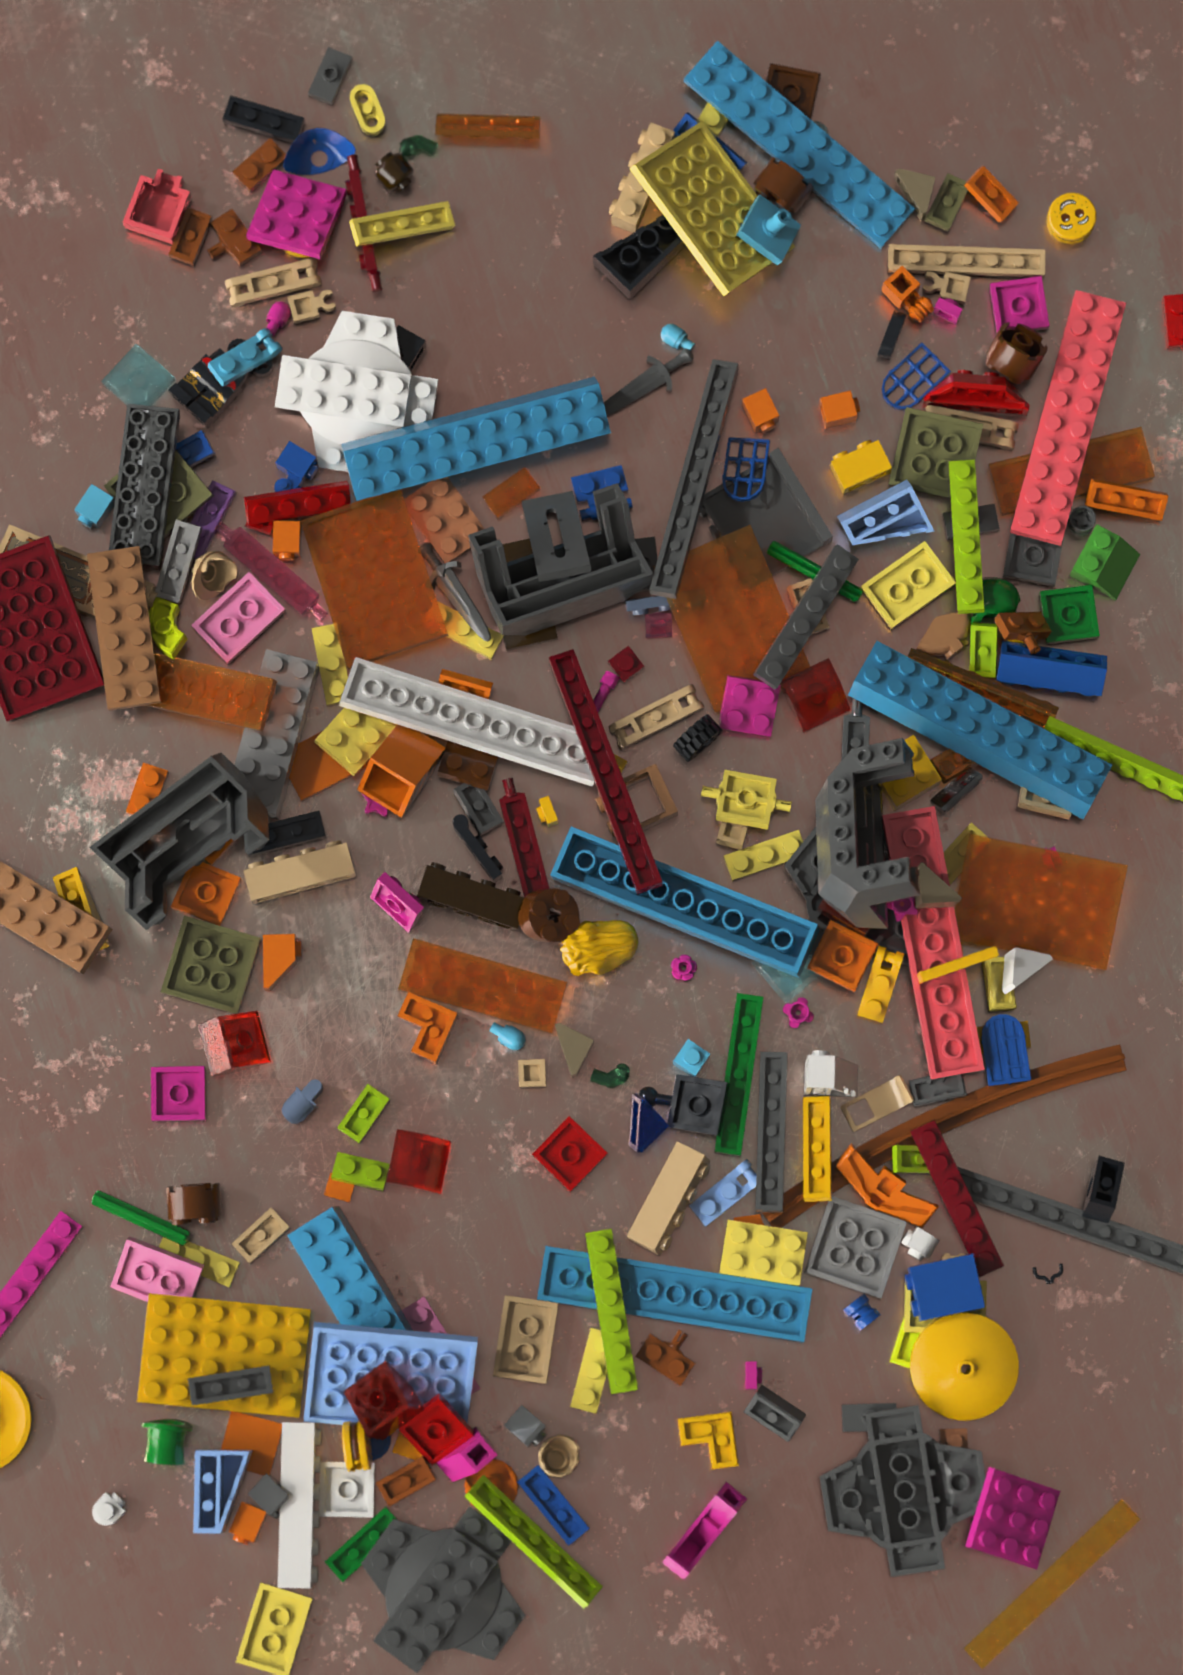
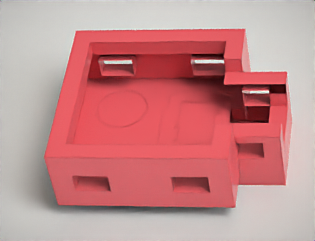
(158, 206)

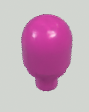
(278, 316)

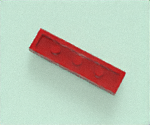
(296, 502)

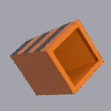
(400, 769)

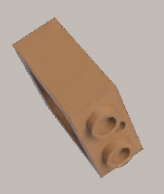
(659, 786)

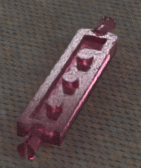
(271, 571)

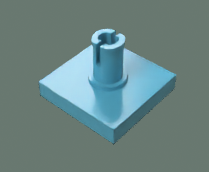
(768, 229)

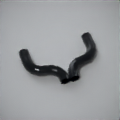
(1052, 1277)

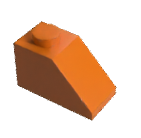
(279, 957)

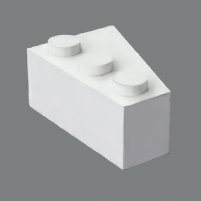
(830, 1076)

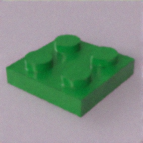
(1070, 614)

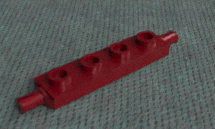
(358, 210)
(523, 840)

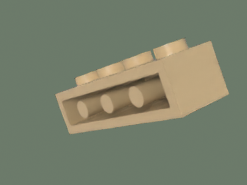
(633, 200)
(299, 873)
(668, 1199)

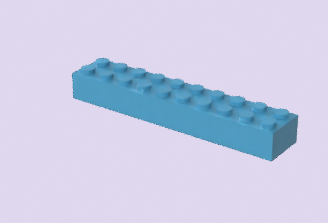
(476, 438)
(979, 729)
(688, 904)

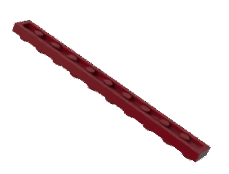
(605, 771)

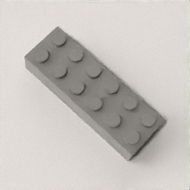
(269, 755)

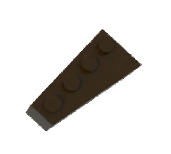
(467, 896)

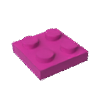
(1020, 302)
(748, 706)
(397, 902)
(178, 1093)

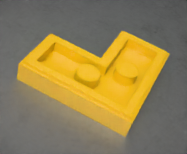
(717, 1432)

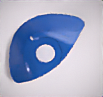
(330, 142)

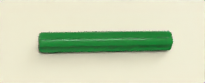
(809, 568)
(140, 1217)

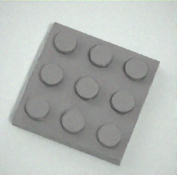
(855, 1247)

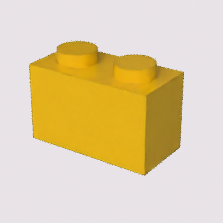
(860, 466)

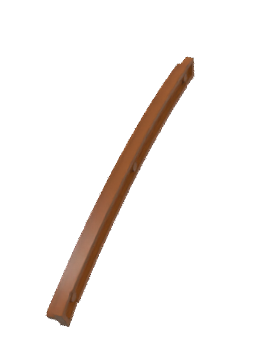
(963, 1111)

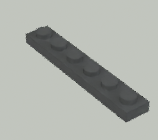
(805, 617)
(771, 1132)

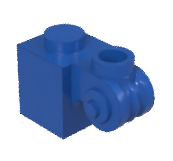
(298, 466)

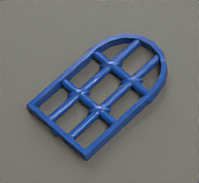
(923, 377)
(753, 460)

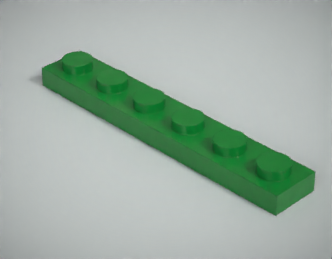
(739, 1072)

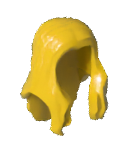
(599, 946)

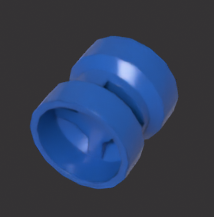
(862, 1312)

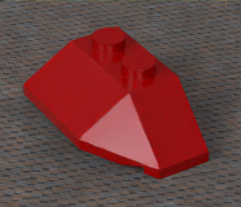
(977, 394)

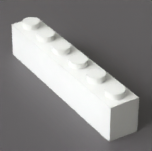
(297, 1512)

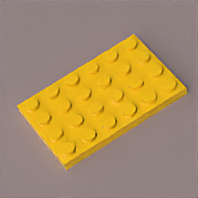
(218, 1336)

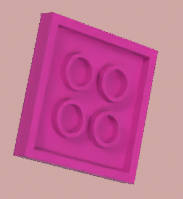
(296, 214)
(1012, 1518)

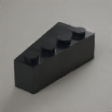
(640, 256)

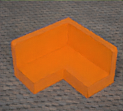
(436, 1025)

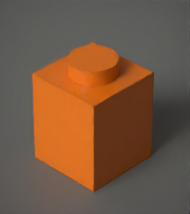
(839, 409)
(760, 411)
(287, 540)
(247, 1523)

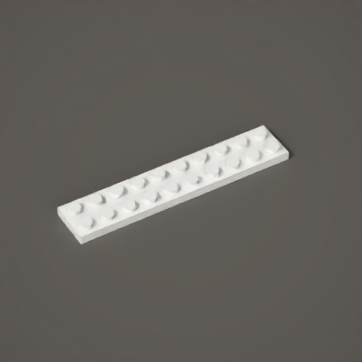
(465, 719)

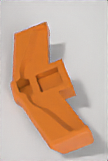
(884, 1189)

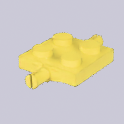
(746, 799)

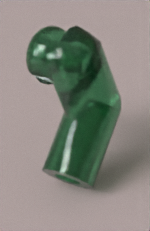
(417, 142)
(613, 1078)

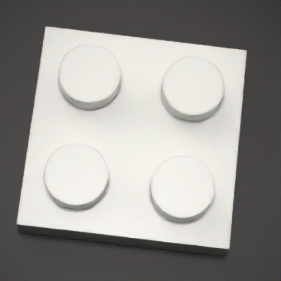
(346, 1492)

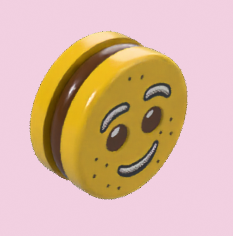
(1071, 218)
(356, 1447)

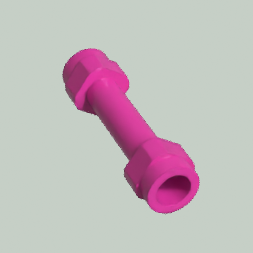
(608, 682)

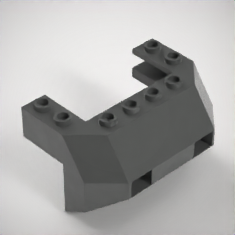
(527, 606)
(180, 832)
(851, 836)

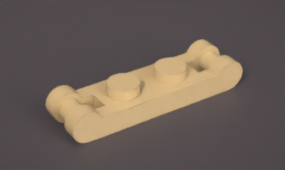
(273, 282)
(989, 429)
(656, 716)

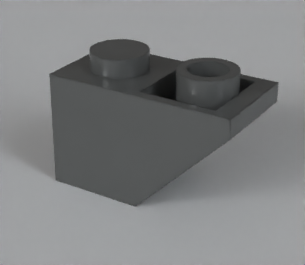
(526, 1427)

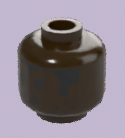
(394, 171)

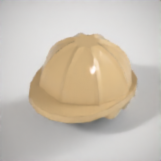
(212, 574)

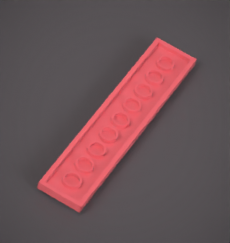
(1068, 418)
(932, 940)

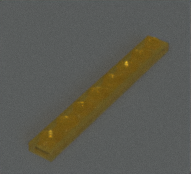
(1051, 1584)

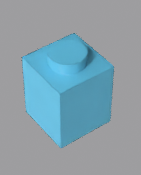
(94, 507)
(691, 1058)

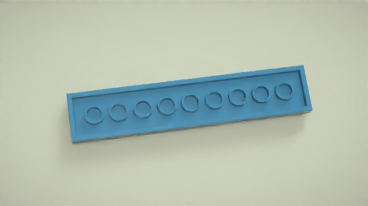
(799, 143)
(682, 1295)

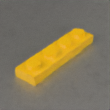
(817, 1149)

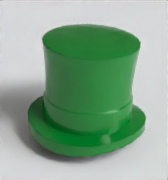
(166, 1441)

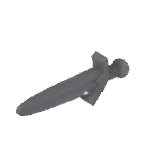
(647, 381)
(453, 589)

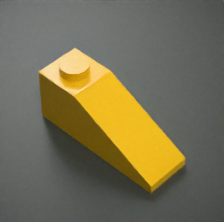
(73, 889)

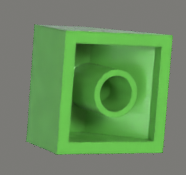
(1105, 562)

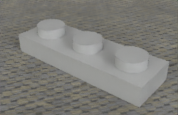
(178, 561)

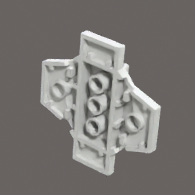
(354, 386)

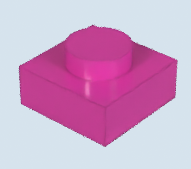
(948, 310)
(753, 1375)

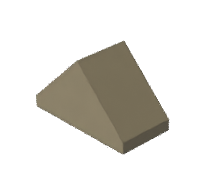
(916, 189)
(933, 890)
(574, 1046)

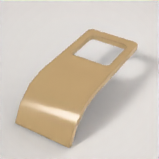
(881, 1100)

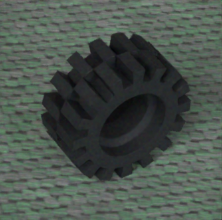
(697, 737)

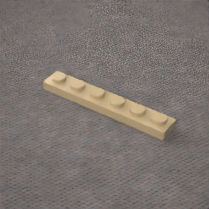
(967, 260)

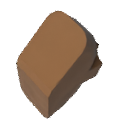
(946, 635)

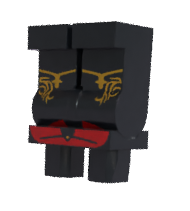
(203, 394)

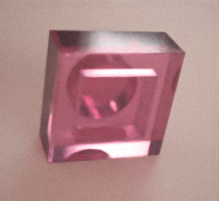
(658, 625)

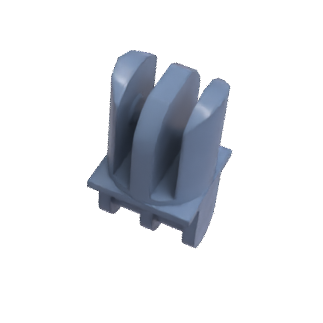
(302, 1103)

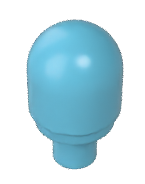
(676, 337)
(509, 1036)

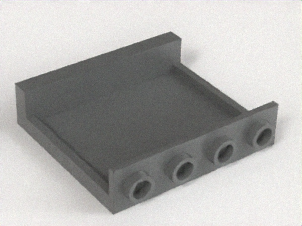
(778, 513)

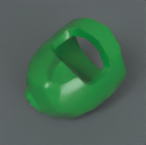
(999, 597)

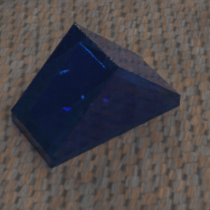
(644, 1124)

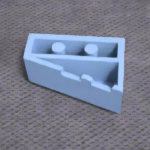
(886, 516)
(217, 1486)

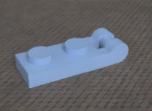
(724, 1194)

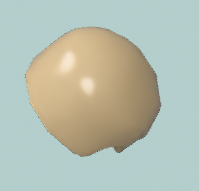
(559, 1456)

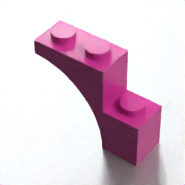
(704, 1530)

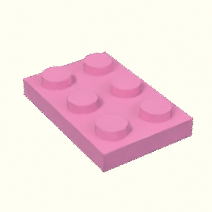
(238, 618)
(155, 1271)

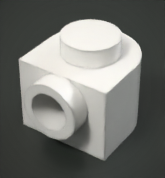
(919, 1243)
(109, 1509)

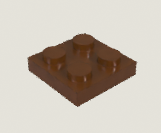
(467, 765)

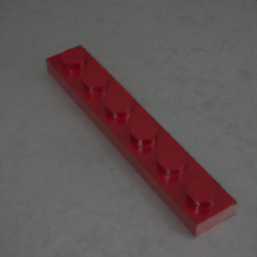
(956, 1197)

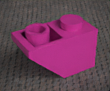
(468, 1457)

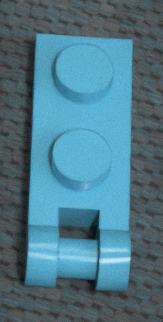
(244, 357)

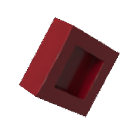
(626, 664)

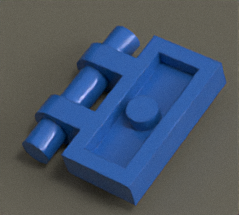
(587, 483)

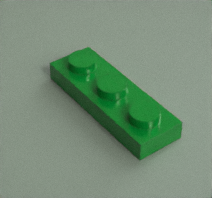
(352, 1553)

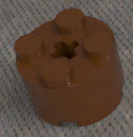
(782, 186)
(1016, 352)
(552, 901)
(193, 1202)

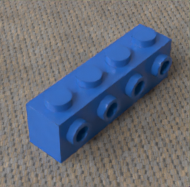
(1052, 669)

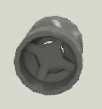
(1083, 516)

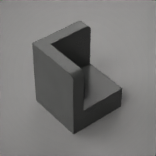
(269, 1495)

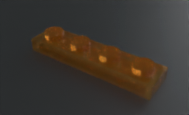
(487, 125)

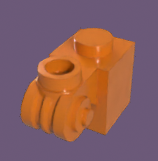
(903, 292)

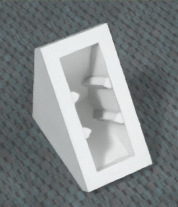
(1020, 965)

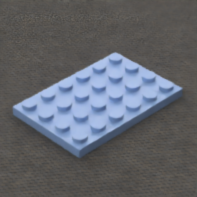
(424, 1359)

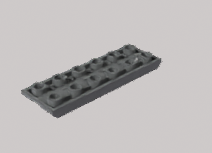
(145, 480)

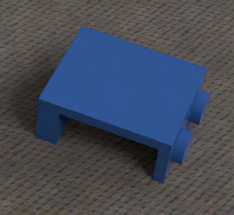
(944, 1287)

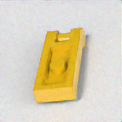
(880, 985)

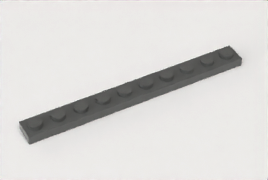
(694, 479)
(1071, 1222)

